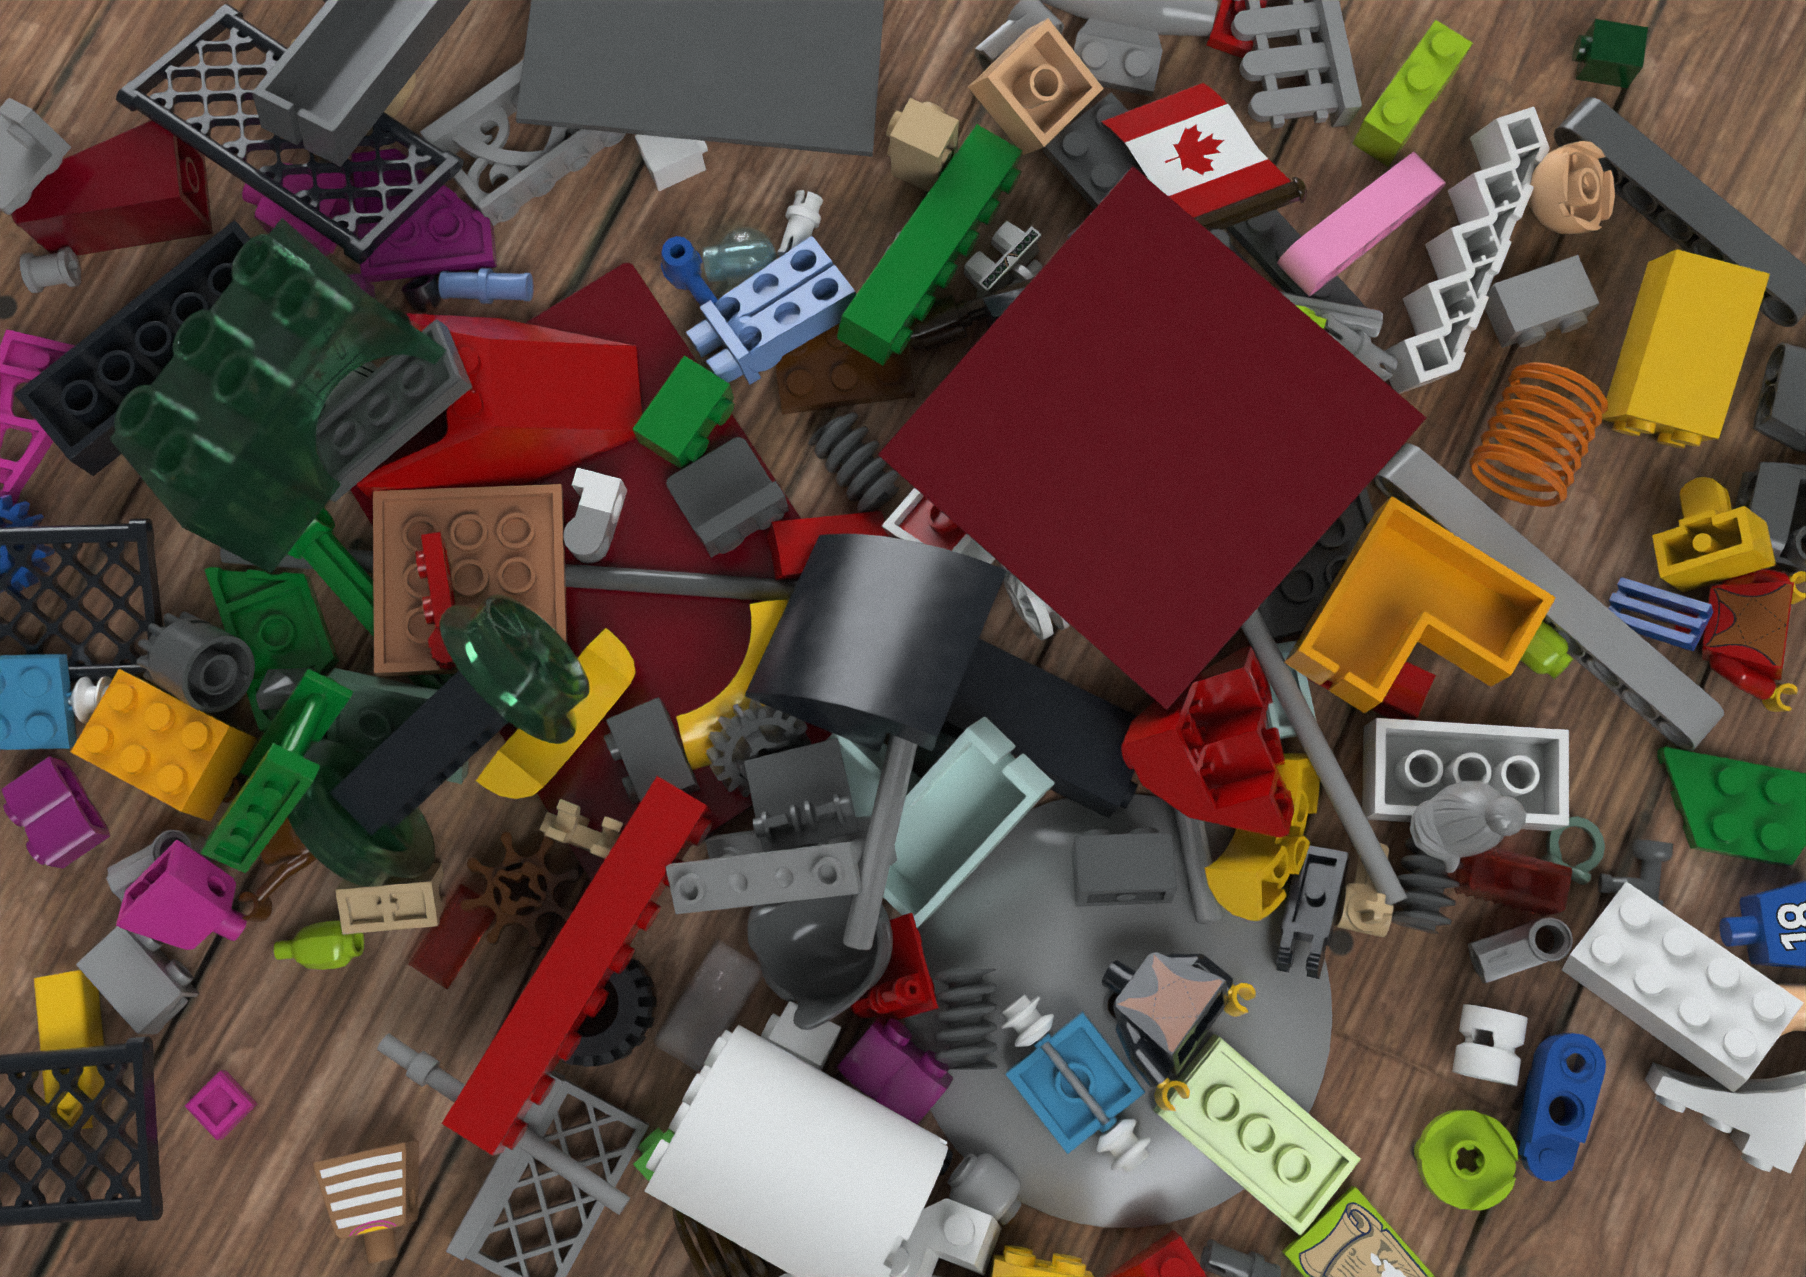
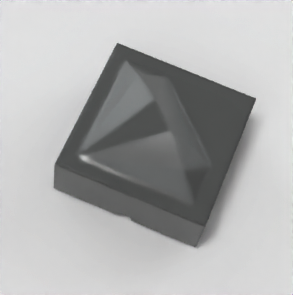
(278, 686)

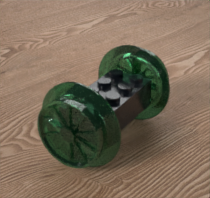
(365, 810)

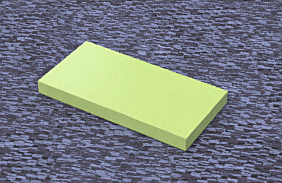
(1258, 1135)

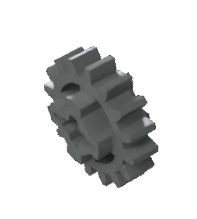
(749, 736)

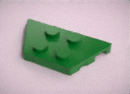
(277, 621)
(1738, 806)

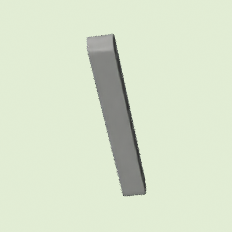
(1592, 631)

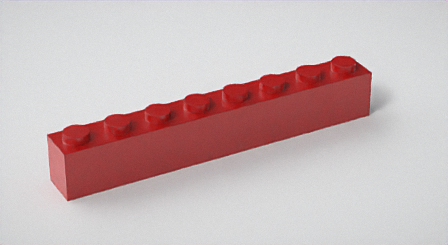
(576, 970)

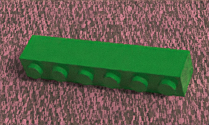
(929, 245)

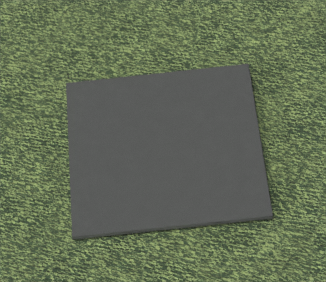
(707, 70)

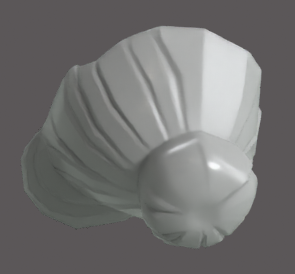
(1465, 821)

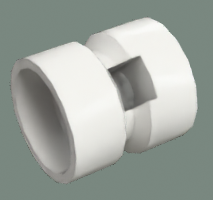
(1486, 1062)

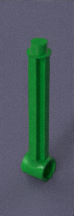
(346, 579)

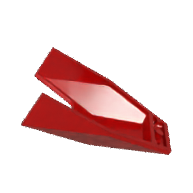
(532, 408)

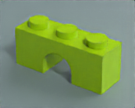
(1411, 93)

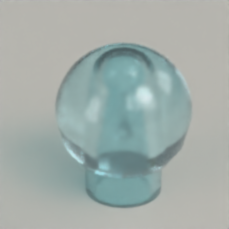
(738, 256)

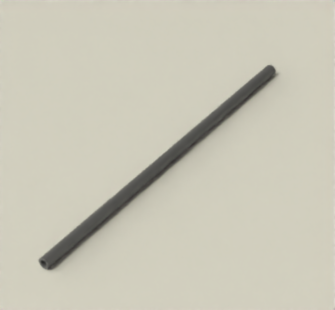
(621, 579)

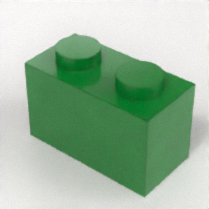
(685, 413)

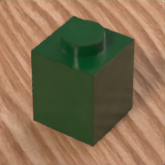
(1610, 53)

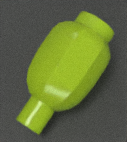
(1547, 652)
(321, 946)

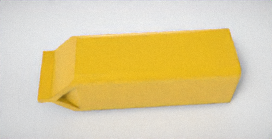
(69, 1019)

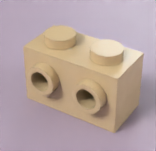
(921, 143)

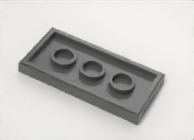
(388, 410)

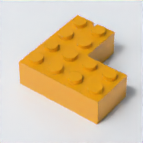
(1413, 586)

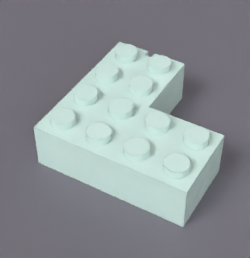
(949, 814)

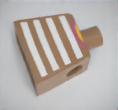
(372, 1195)

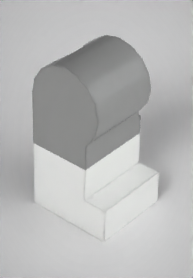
(597, 515)

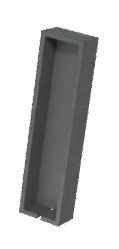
(349, 70)

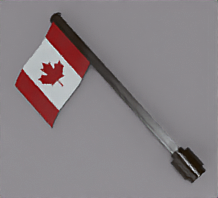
(1192, 153)

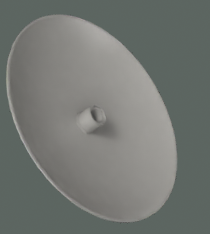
(1024, 923)

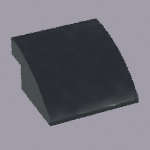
(876, 638)

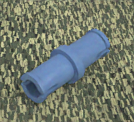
(486, 285)

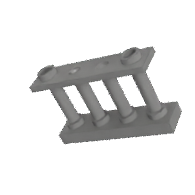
(746, 876)

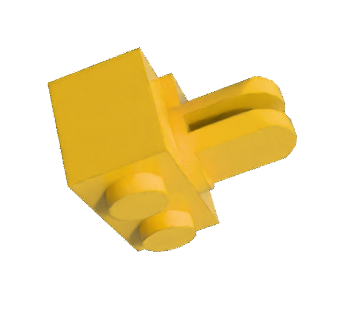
(1711, 539)

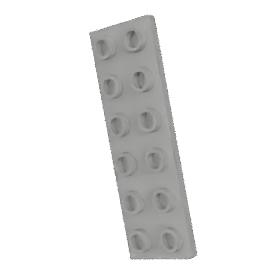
(27, 153)

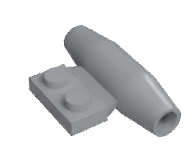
(1123, 40)

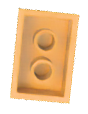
(163, 746)

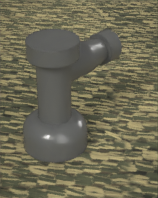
(1652, 855)

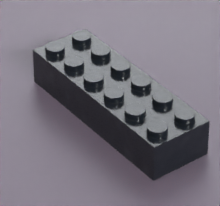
(84, 388)

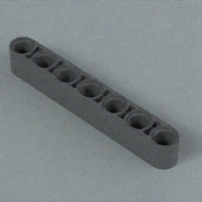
(1687, 207)

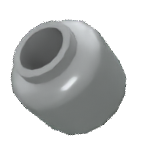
(986, 1186)

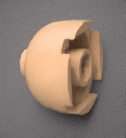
(1572, 189)

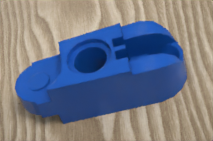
(1552, 1147)

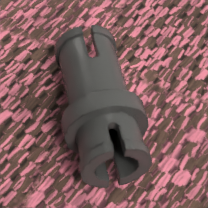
(1233, 1263)

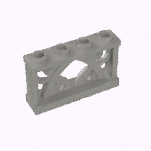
(490, 107)

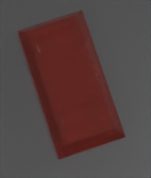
(453, 940)

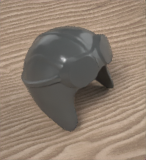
(807, 959)

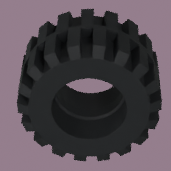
(630, 1024)

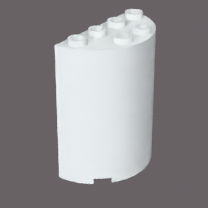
(794, 1163)

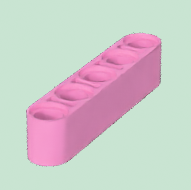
(1360, 223)

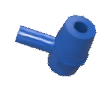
(683, 269)

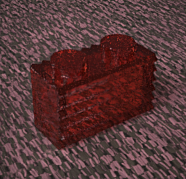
(1515, 881)

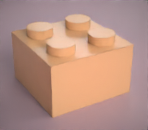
(1036, 87)

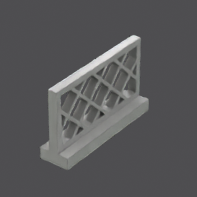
(506, 1177)

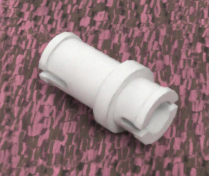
(802, 220)

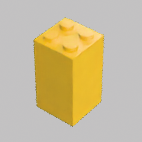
(1684, 348)

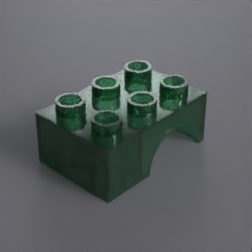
(239, 404)

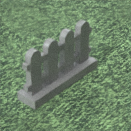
(1327, 56)

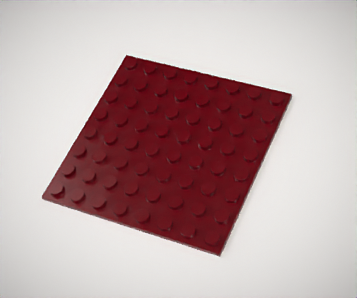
(1151, 437)

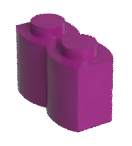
(54, 813)
(895, 1070)

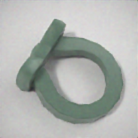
(1580, 871)

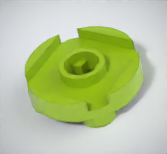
(1495, 1161)

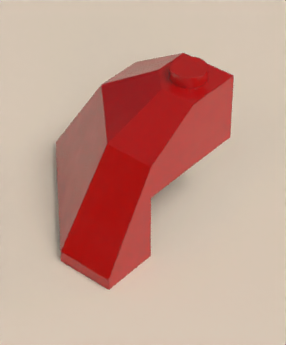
(1215, 750)

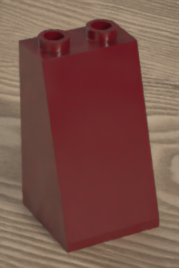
(121, 195)

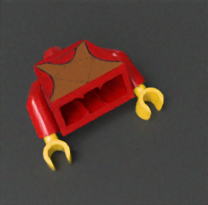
(1750, 632)

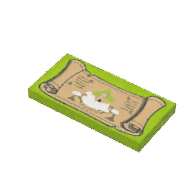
(1353, 1242)

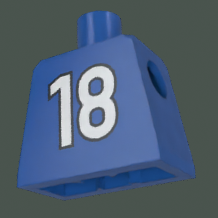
(1771, 927)

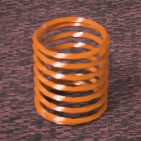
(1529, 460)

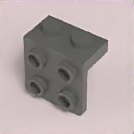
(727, 496)

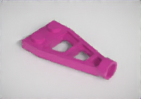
(21, 361)

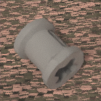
(50, 269)

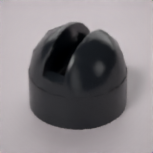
(421, 292)

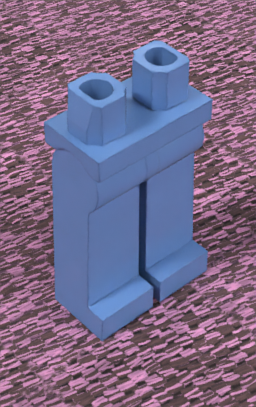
(772, 313)

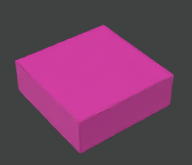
(221, 1105)

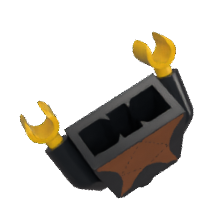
(1168, 1011)

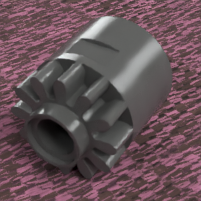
(197, 662)

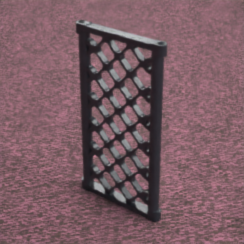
(197, 134)
(138, 531)
(146, 1153)

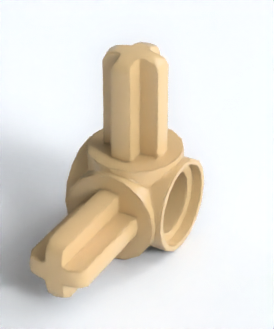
(1362, 906)

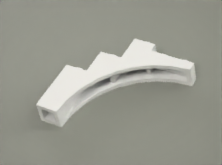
(1764, 1112)

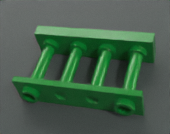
(276, 772)

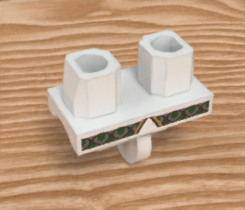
(1018, 251)

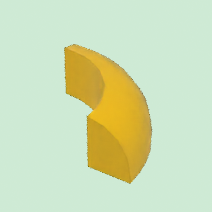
(697, 724)
(529, 763)
(1257, 865)

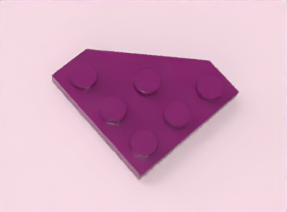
(436, 238)

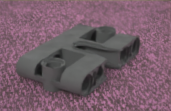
(1779, 489)

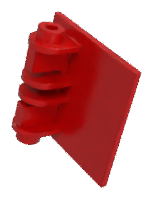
(906, 983)

